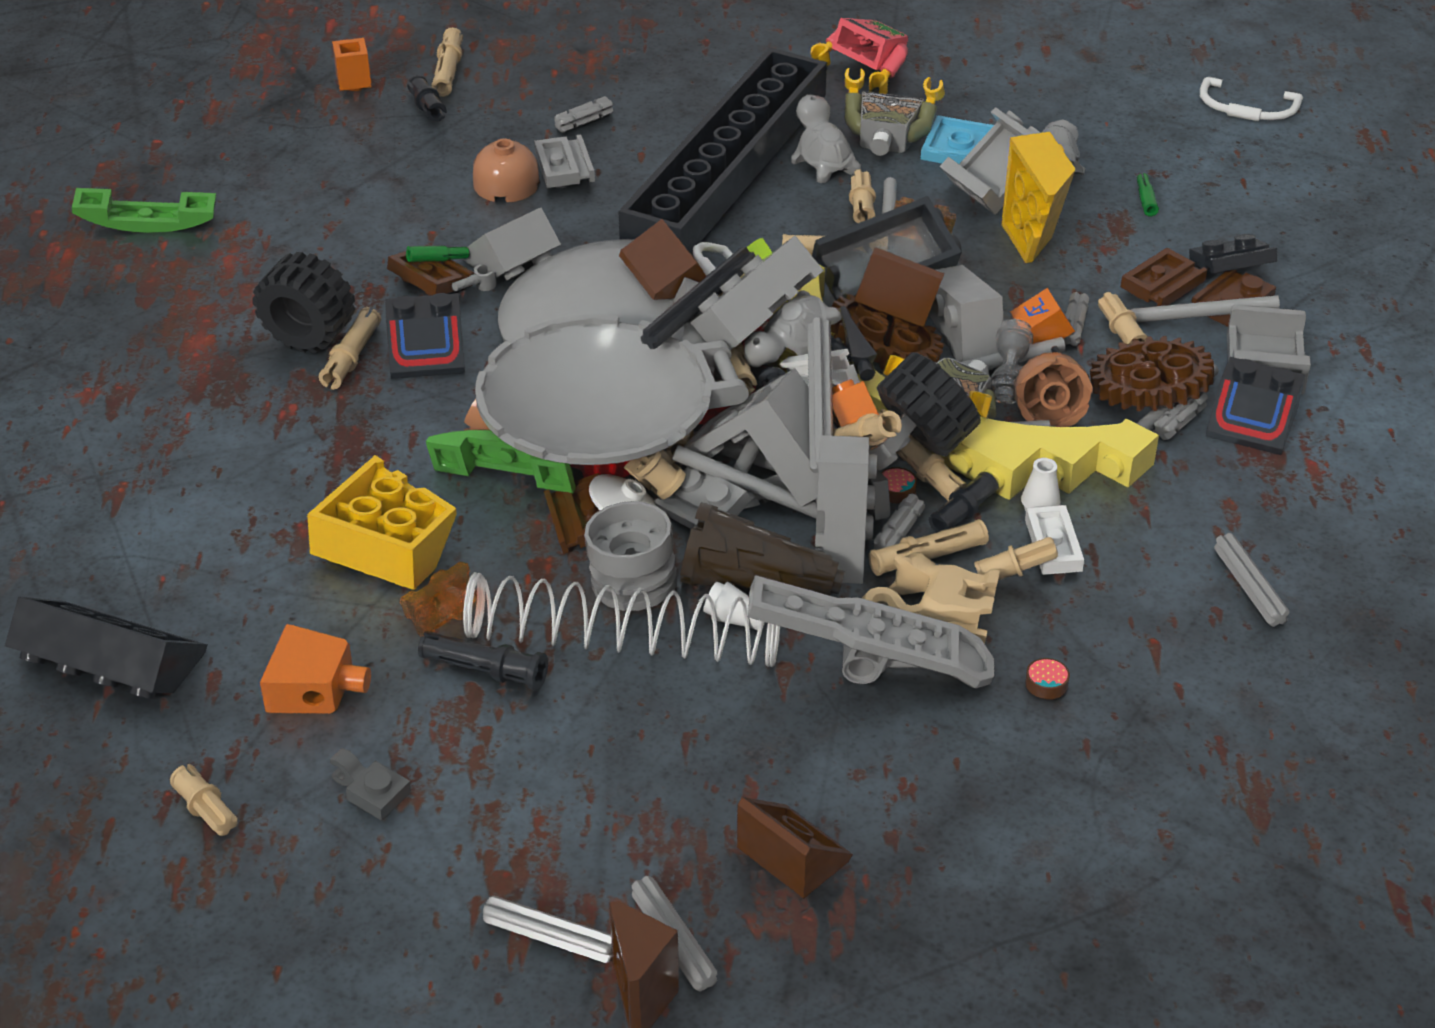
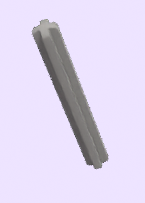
(819, 386)

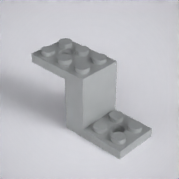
(780, 428)

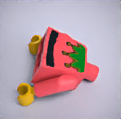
(869, 44)

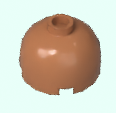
(505, 171)
(1053, 389)

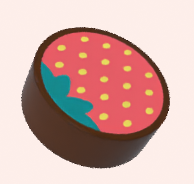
(900, 483)
(1047, 678)

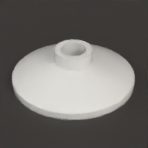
(613, 489)

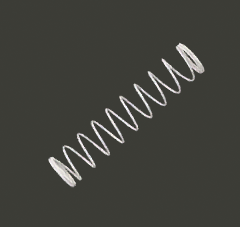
(772, 636)

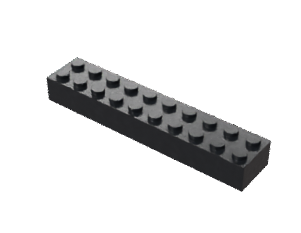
(725, 149)

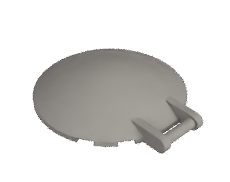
(577, 283)
(597, 394)

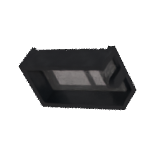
(909, 231)

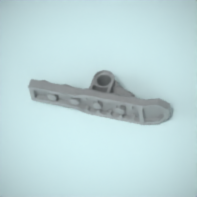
(874, 633)

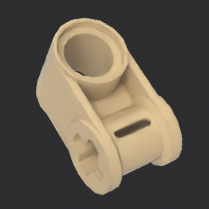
(657, 473)

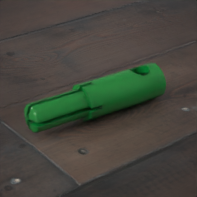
(1147, 195)
(435, 253)

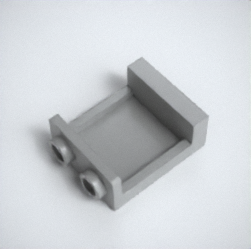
(985, 167)
(1269, 338)

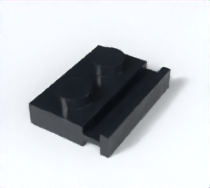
(1232, 255)

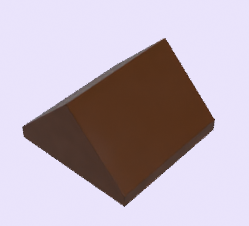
(660, 261)
(899, 287)
(788, 845)
(643, 963)

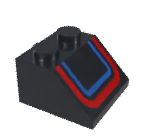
(424, 335)
(1255, 405)

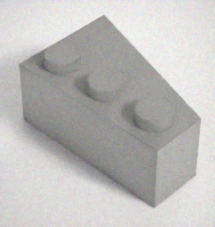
(756, 295)
(967, 313)
(843, 502)

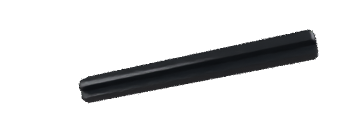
(687, 306)

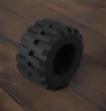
(304, 302)
(931, 401)

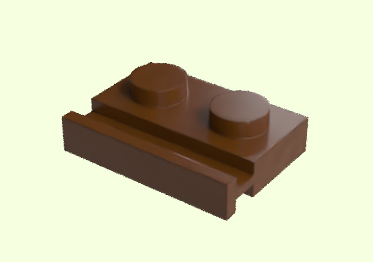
(428, 276)
(1163, 278)
(1233, 286)
(571, 513)

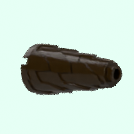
(736, 550)

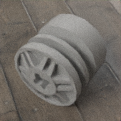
(631, 550)

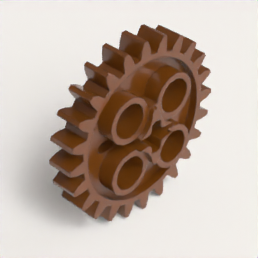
(888, 333)
(1152, 373)

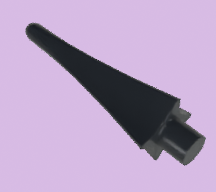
(860, 351)

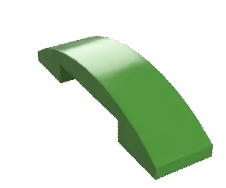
(143, 217)
(463, 450)

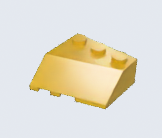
(1034, 191)
(382, 526)

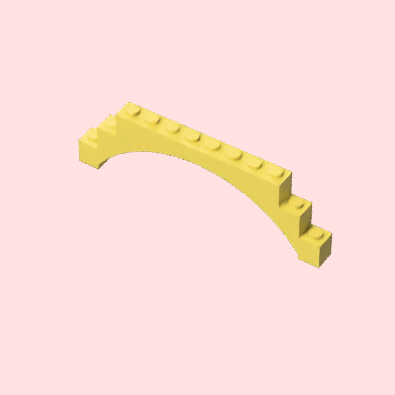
(1010, 448)

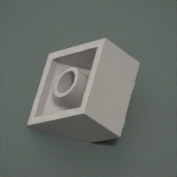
(514, 245)

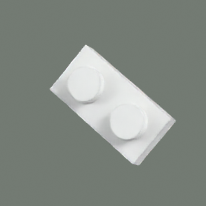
(1056, 523)

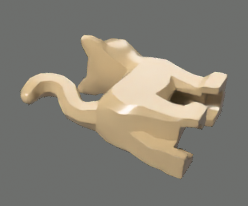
(949, 591)

